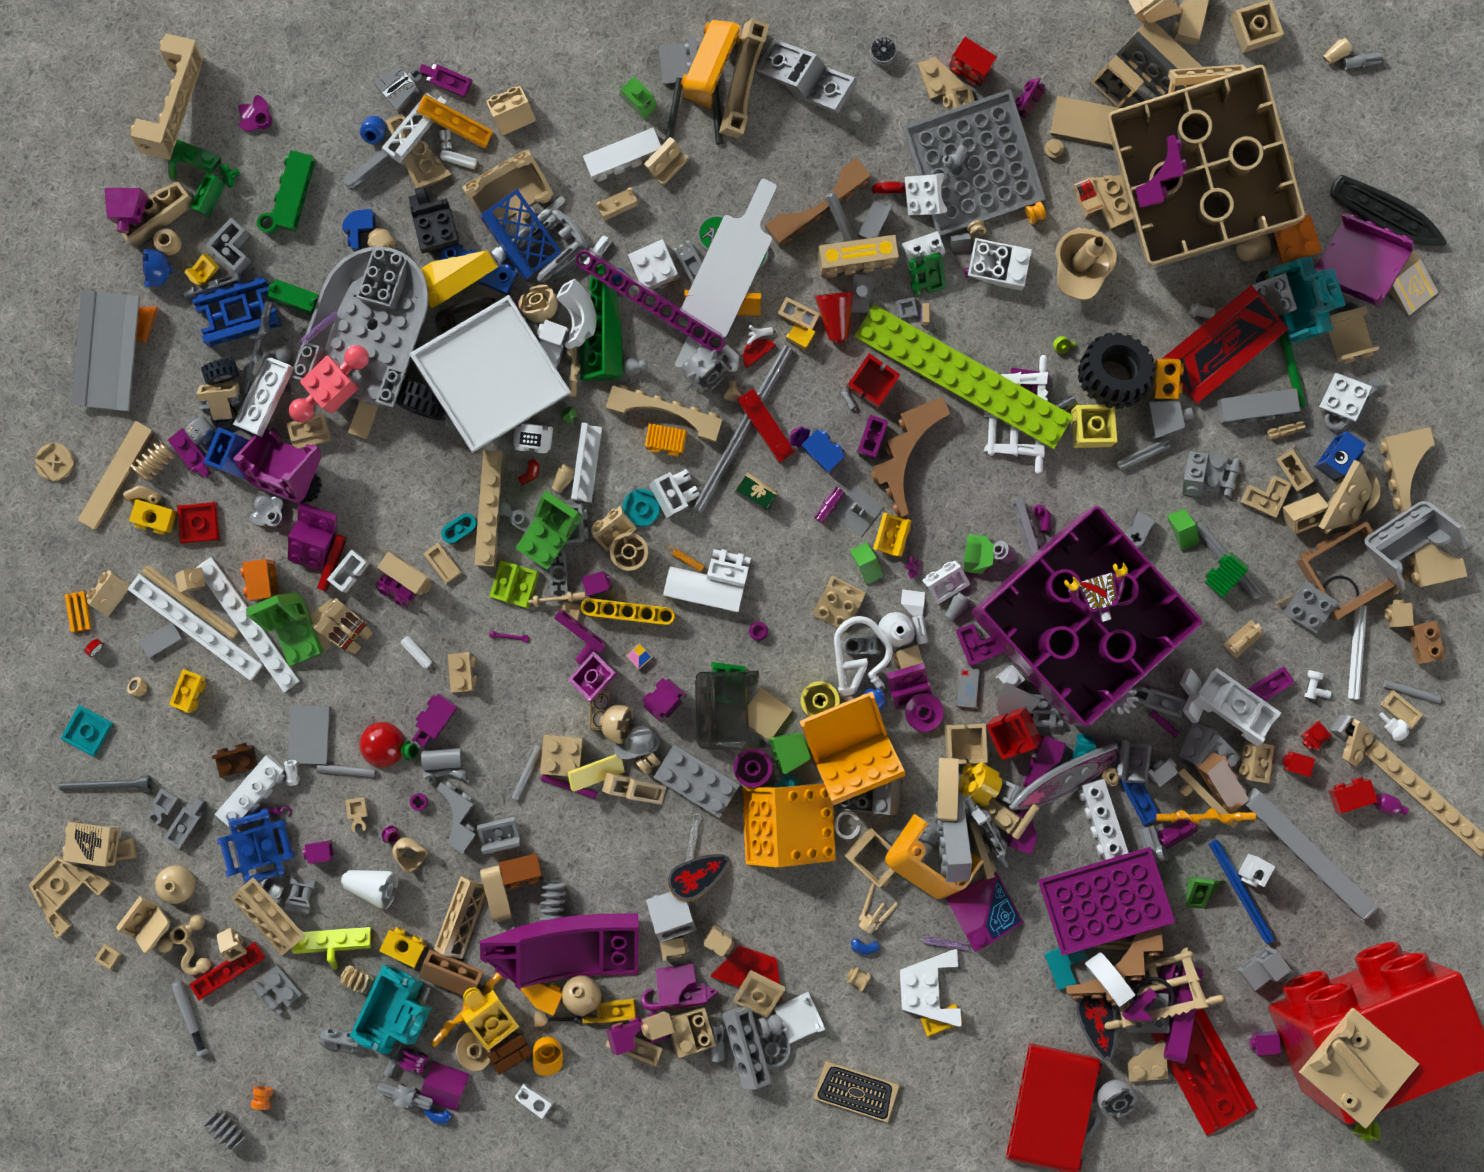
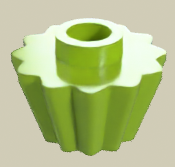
(1368, 1134)

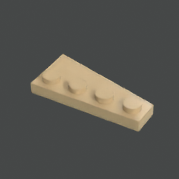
(421, 162)

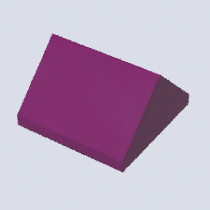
(445, 1085)

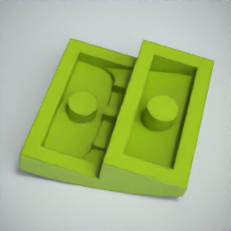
(506, 581)

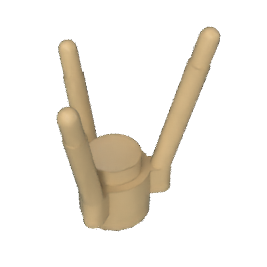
(870, 922)

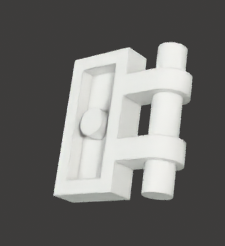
(728, 572)

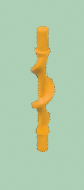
(1211, 814)
(449, 1025)

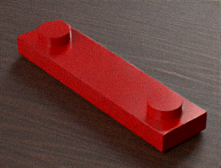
(765, 425)
(226, 972)

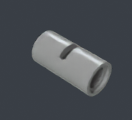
(442, 759)

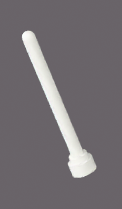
(500, 254)

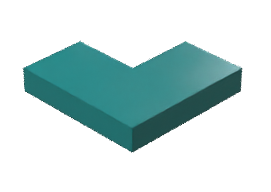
(1060, 966)

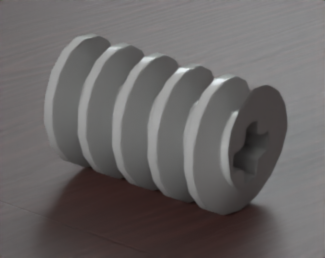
(553, 899)
(224, 1130)

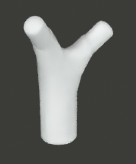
(758, 333)

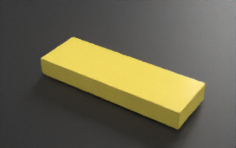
(595, 772)

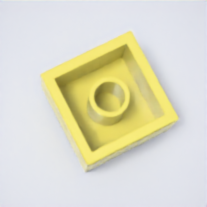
(1093, 426)

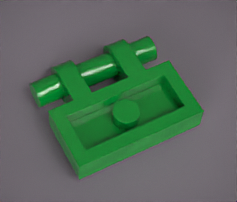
(933, 274)

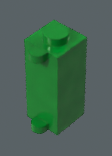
(292, 297)

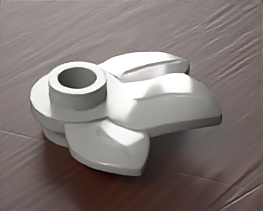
(266, 509)

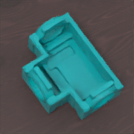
(1315, 296)
(391, 1012)

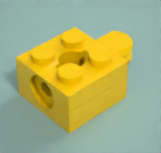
(487, 1017)

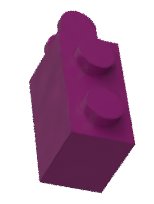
(434, 718)

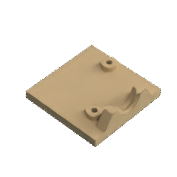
(1376, 1052)

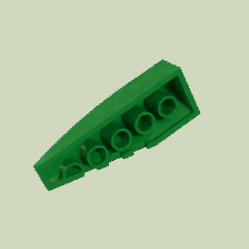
(603, 351)

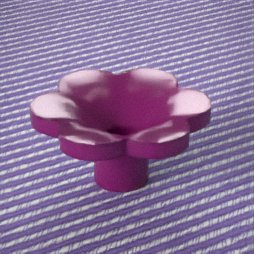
(799, 436)

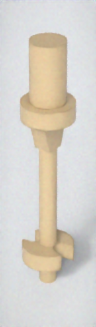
(570, 597)

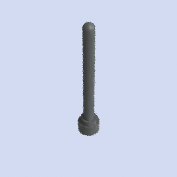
(140, 783)

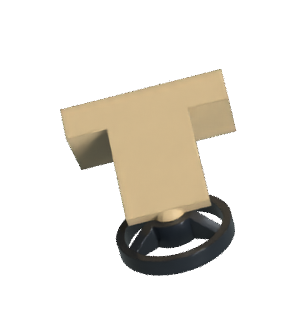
(218, 401)

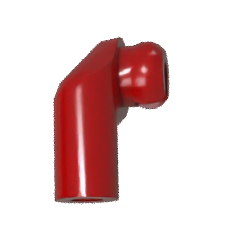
(532, 472)

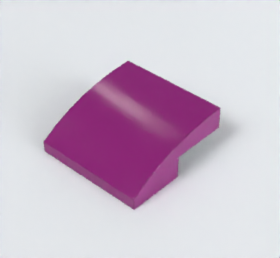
(908, 683)

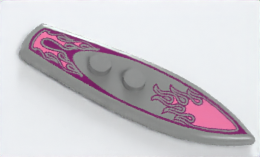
(1067, 777)

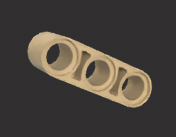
(496, 894)

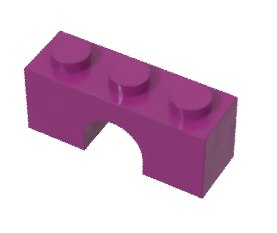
(622, 1036)

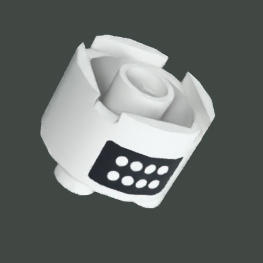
(534, 437)

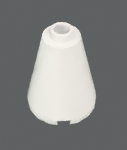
(889, 625)
(371, 886)

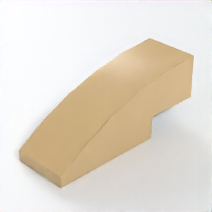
(634, 788)
(947, 789)

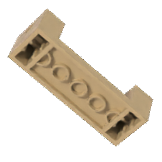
(160, 137)

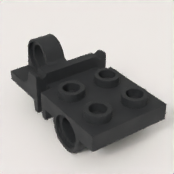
(432, 222)

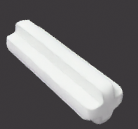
(458, 159)
(416, 652)

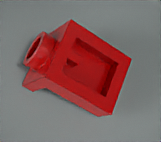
(1315, 736)

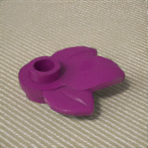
(253, 113)

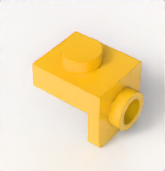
(202, 270)

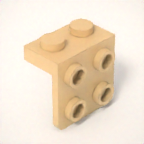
(145, 923)

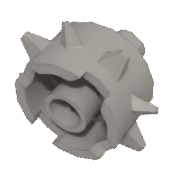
(704, 369)

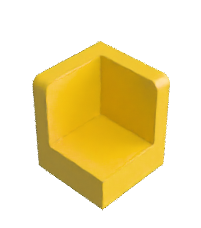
(800, 336)

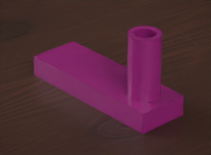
(593, 641)

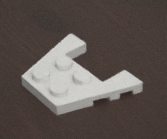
(921, 988)

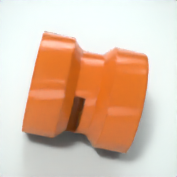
(261, 1098)

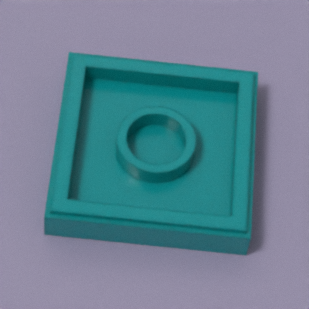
(86, 730)

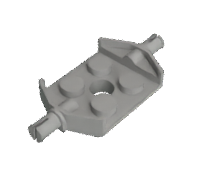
(996, 843)

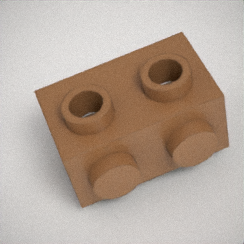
(1426, 642)

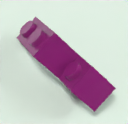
(1173, 167)

